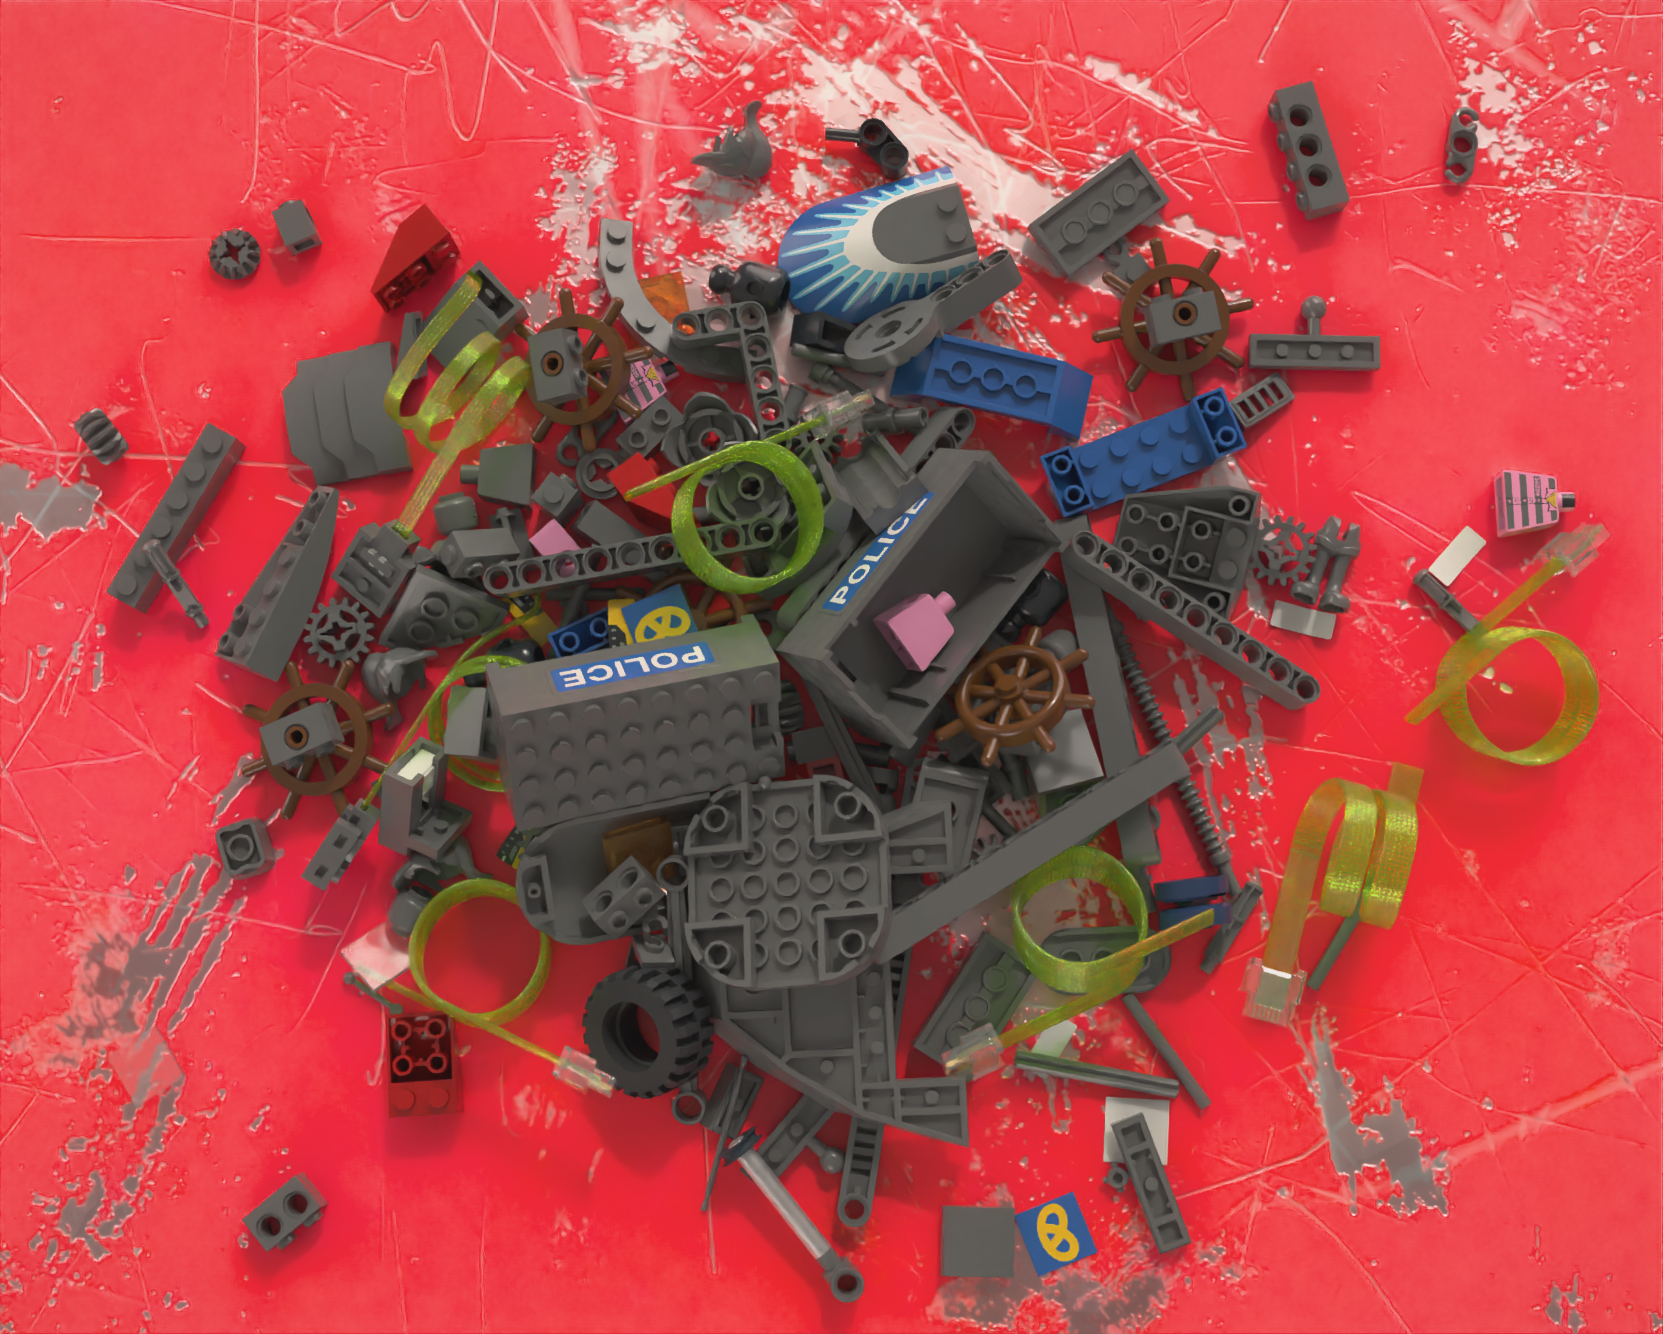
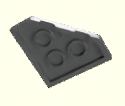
(440, 613)

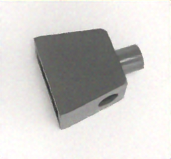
(504, 475)

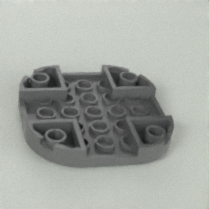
(788, 884)

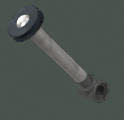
(832, 1264)

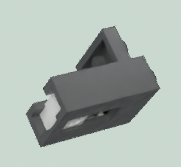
(414, 803)

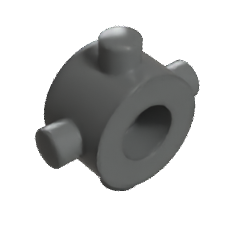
(1116, 1177)

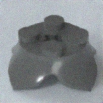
(702, 415)
(729, 504)

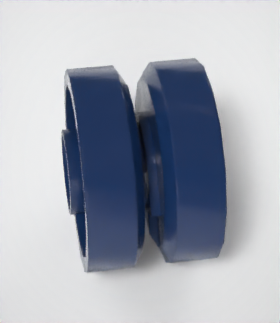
(1193, 898)

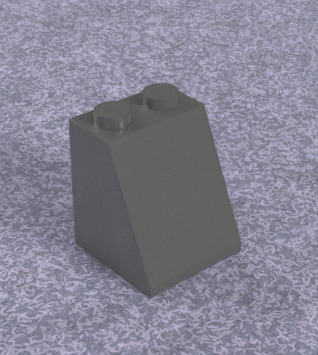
(1067, 770)

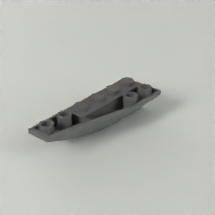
(284, 592)

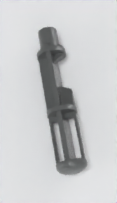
(175, 582)
(1444, 599)
(1228, 932)

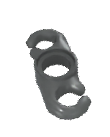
(1466, 159)
(572, 440)

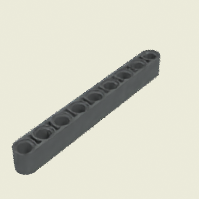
(946, 429)
(616, 554)
(1175, 621)

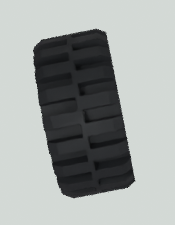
(680, 1022)

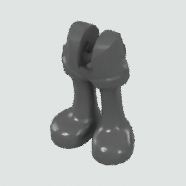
(1342, 552)

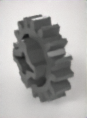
(1285, 535)
(335, 620)

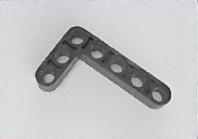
(752, 366)

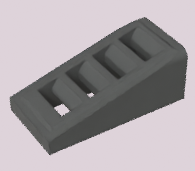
(411, 331)
(1242, 419)

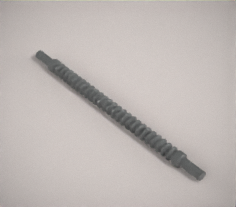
(1219, 857)

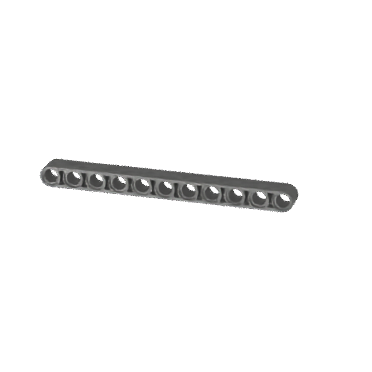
(1112, 706)
(1032, 847)

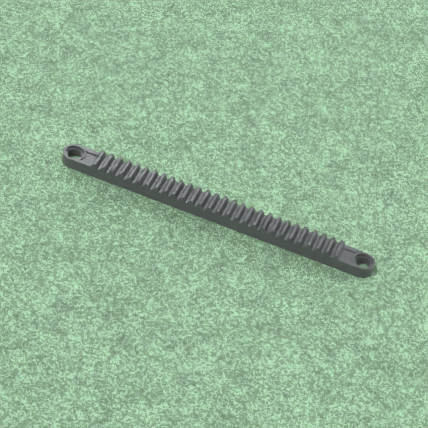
(865, 1136)

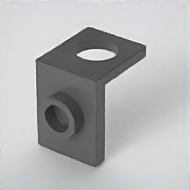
(649, 953)

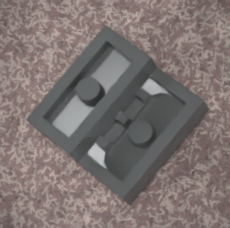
(977, 1241)

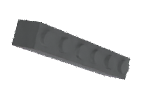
(177, 515)

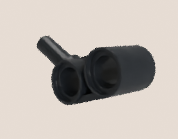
(880, 151)

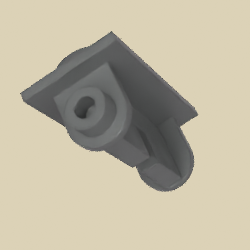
(515, 523)

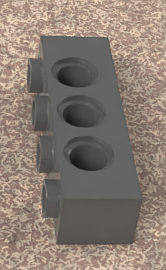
(1302, 103)

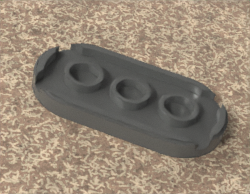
(1099, 942)

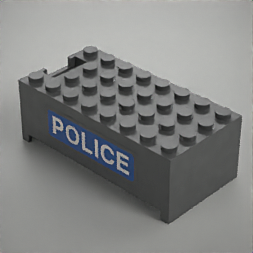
(964, 537)
(636, 723)

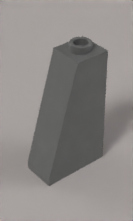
(604, 527)

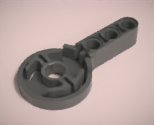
(908, 327)

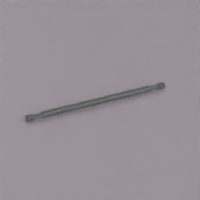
(724, 1132)

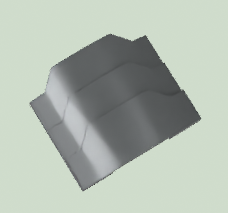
(340, 417)
(837, 517)

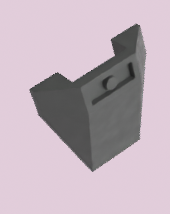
(1194, 539)

